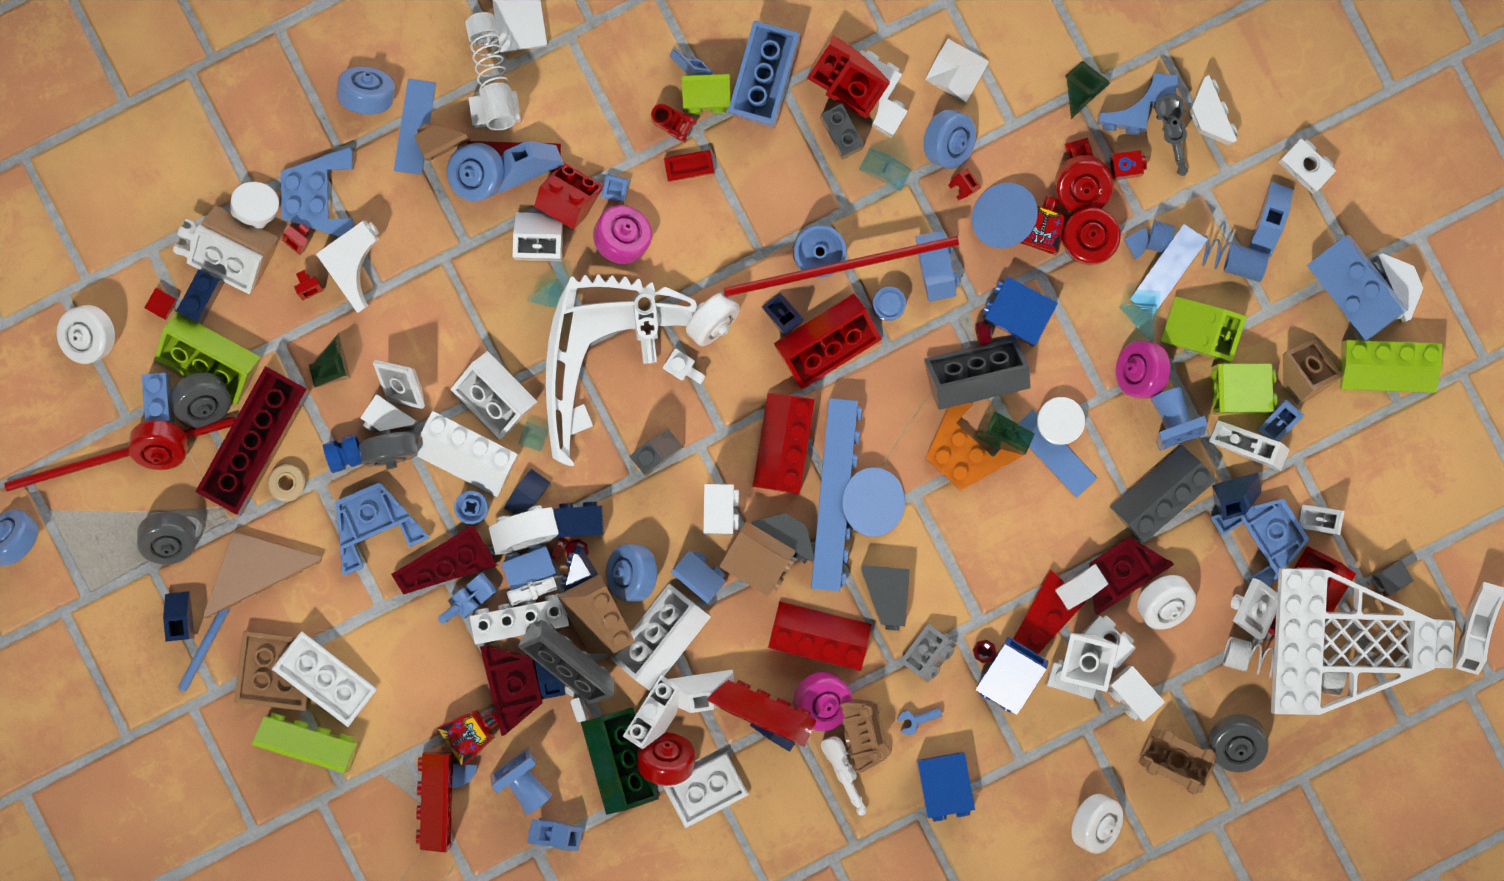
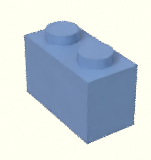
(157, 397)
(528, 567)

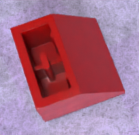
(568, 195)

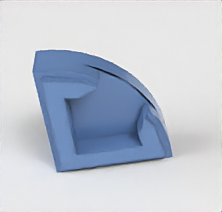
(1137, 242)
(463, 774)

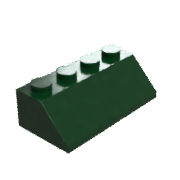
(616, 762)

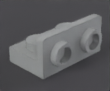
(928, 653)

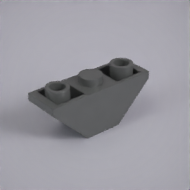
(789, 532)

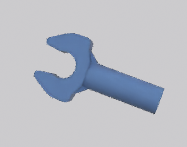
(918, 719)

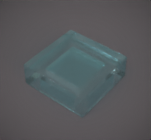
(533, 436)

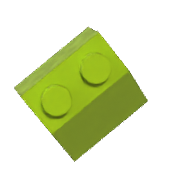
(706, 93)

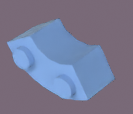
(937, 269)

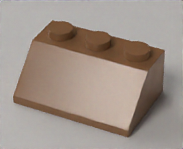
(244, 234)
(596, 617)

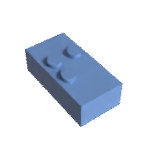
(1357, 287)

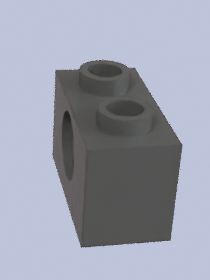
(842, 131)

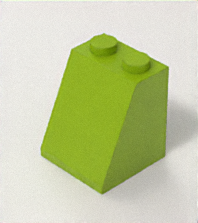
(1243, 388)

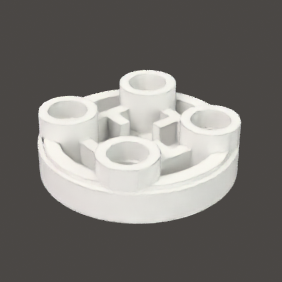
(254, 204)
(1060, 421)

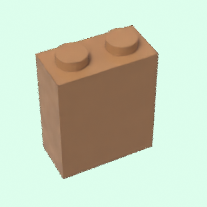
(758, 559)

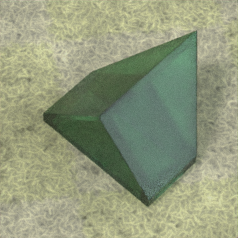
(1084, 86)
(330, 364)

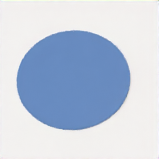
(1004, 215)
(873, 501)

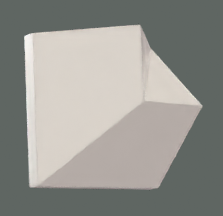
(956, 70)
(400, 384)
(1089, 661)

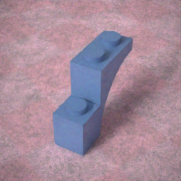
(1136, 117)

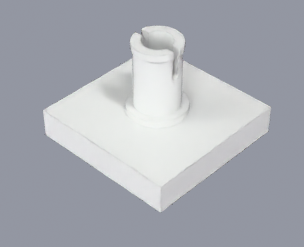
(1255, 609)

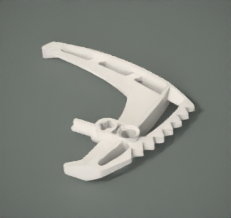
(591, 323)

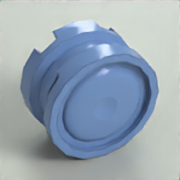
(889, 303)
(471, 507)

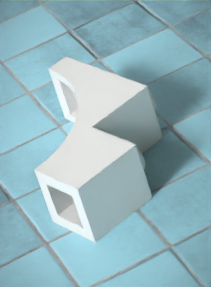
(889, 113)
(1480, 619)

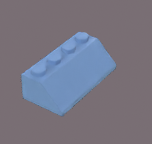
(764, 74)

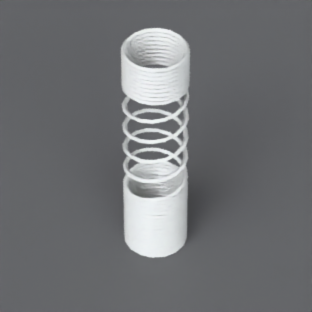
(495, 97)
(1239, 653)

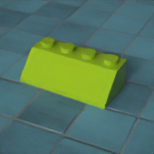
(196, 349)
(1390, 366)
(306, 743)

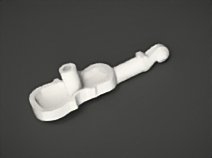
(839, 758)

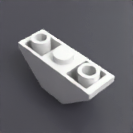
(1210, 114)
(1402, 279)
(698, 688)
(654, 714)

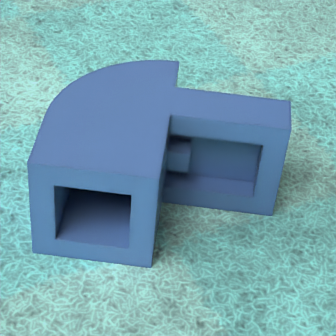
(555, 834)

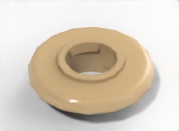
(274, 482)

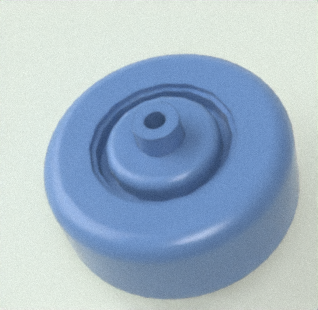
(365, 90)
(949, 139)
(475, 172)
(17, 536)
(631, 572)

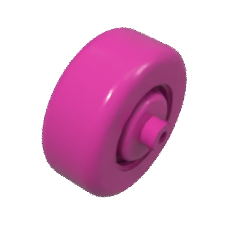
(622, 234)
(1142, 369)
(822, 696)

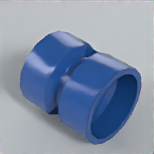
(343, 453)

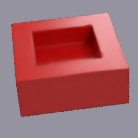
(160, 303)

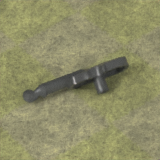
(1169, 110)

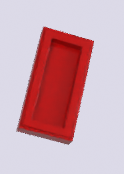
(689, 165)

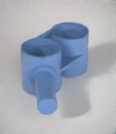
(469, 599)

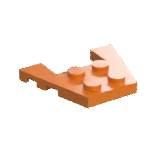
(960, 456)

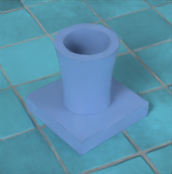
(1176, 419)
(522, 782)

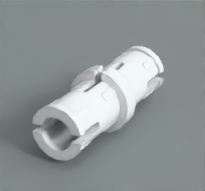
(531, 590)

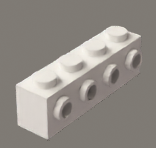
(516, 621)

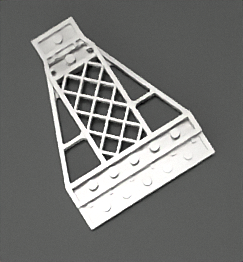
(1301, 643)

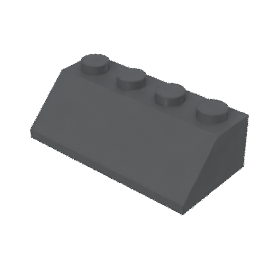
(977, 373)
(1163, 494)
(567, 662)

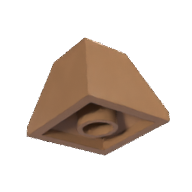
(438, 140)
(1308, 371)

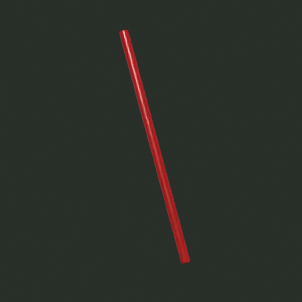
(841, 266)
(105, 458)

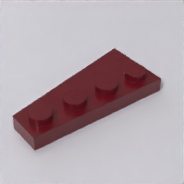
(450, 560)

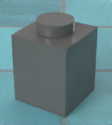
(1392, 578)

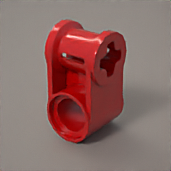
(674, 122)

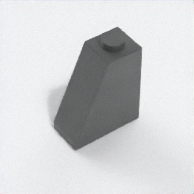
(656, 452)
(888, 594)

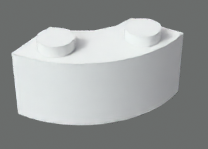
(523, 530)

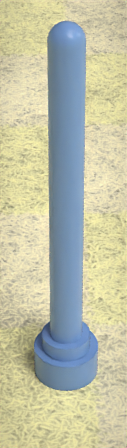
(202, 650)

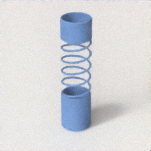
(1239, 260)

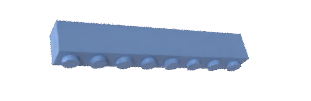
(836, 473)

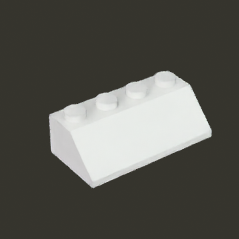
(465, 454)
(661, 637)

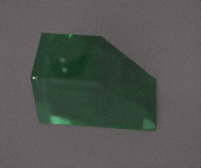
(1004, 433)

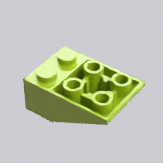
(1203, 329)

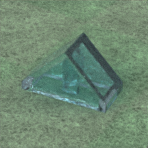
(885, 168)
(548, 295)
(1143, 317)

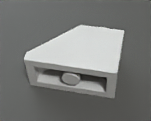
(384, 416)

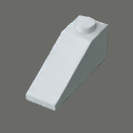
(1250, 445)

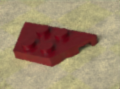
(1126, 569)
(512, 685)

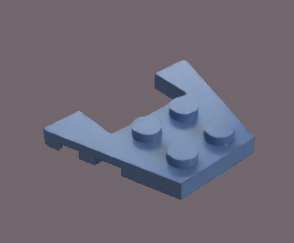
(307, 193)
(367, 515)
(1274, 532)

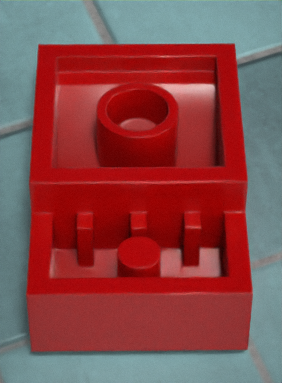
(848, 77)

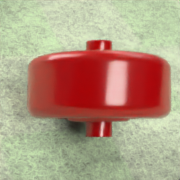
(1083, 183)
(1091, 236)
(158, 445)
(667, 760)

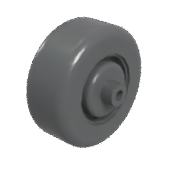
(200, 399)
(388, 449)
(166, 538)
(1239, 743)

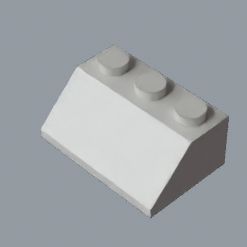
(493, 395)

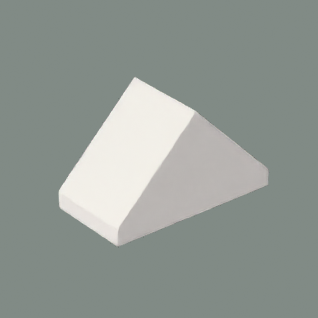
(1321, 519)
(1081, 587)

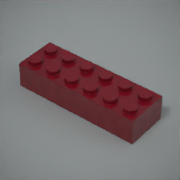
(252, 441)

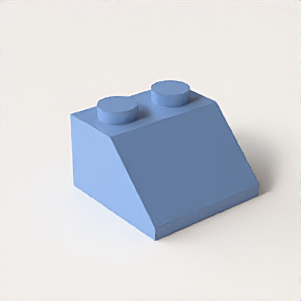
(699, 576)

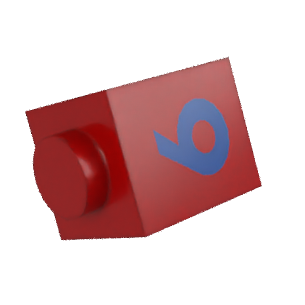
(1128, 165)

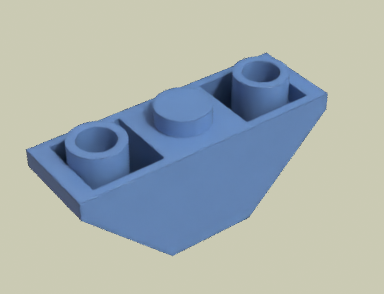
(527, 162)
(1271, 218)

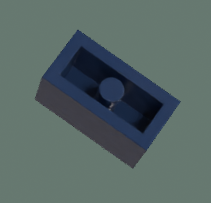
(200, 296)
(579, 520)

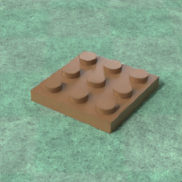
(257, 681)

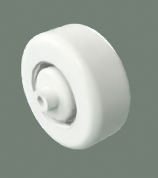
(712, 319)
(85, 334)
(1166, 602)
(1097, 823)

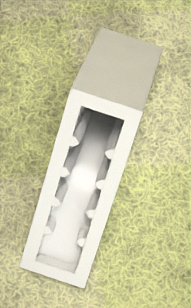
(345, 259)

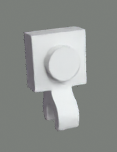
(681, 366)

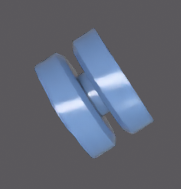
(815, 237)

